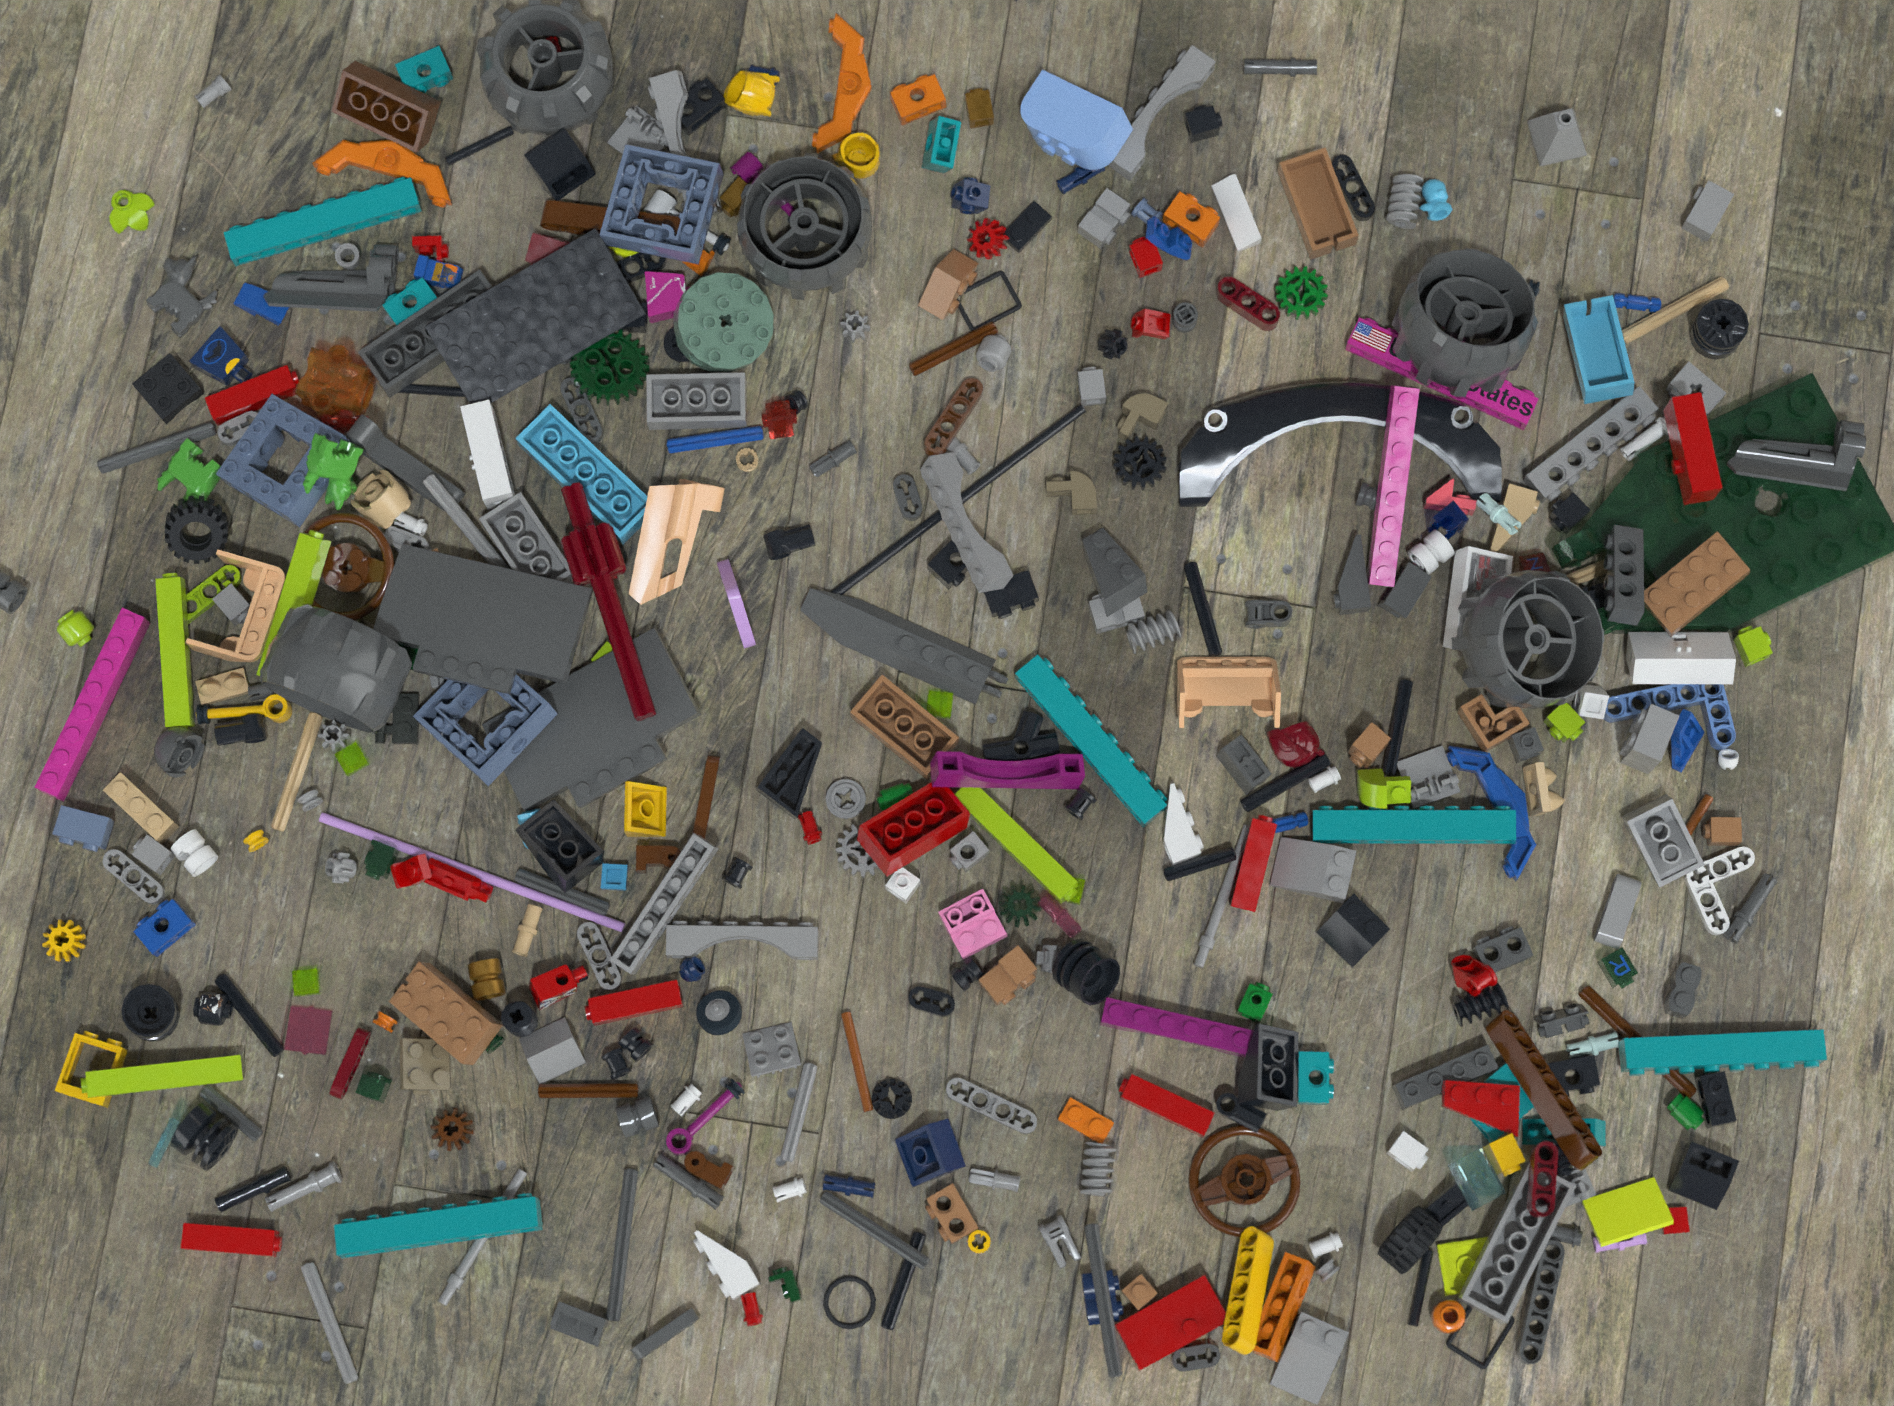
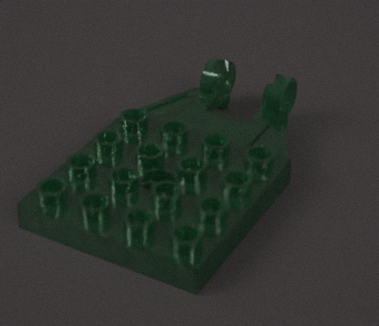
(1806, 547)

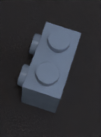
(83, 828)

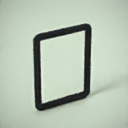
(1000, 316)
(1493, 1351)

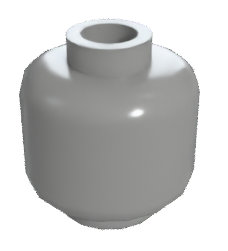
(993, 353)

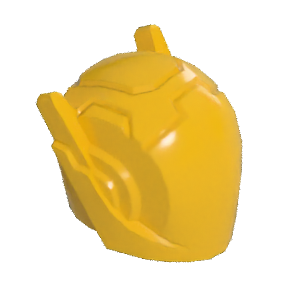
(751, 93)
(859, 154)

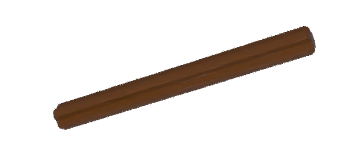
(1625, 1030)

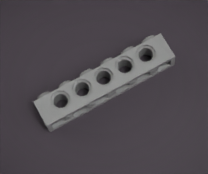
(1638, 404)
(664, 904)

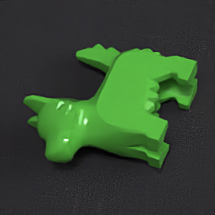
(334, 464)
(196, 476)

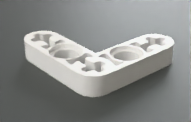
(1707, 887)

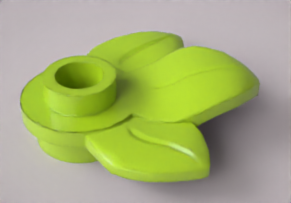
(132, 214)

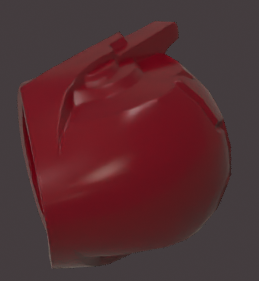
(1295, 744)

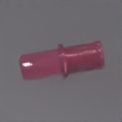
(1059, 915)

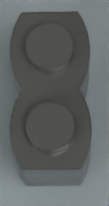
(1683, 983)

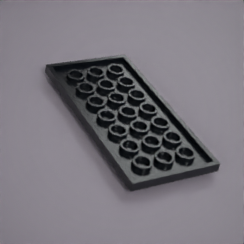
(535, 319)

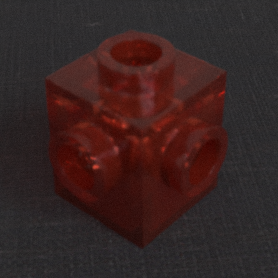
(779, 419)

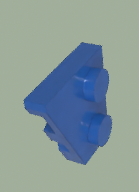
(1685, 739)

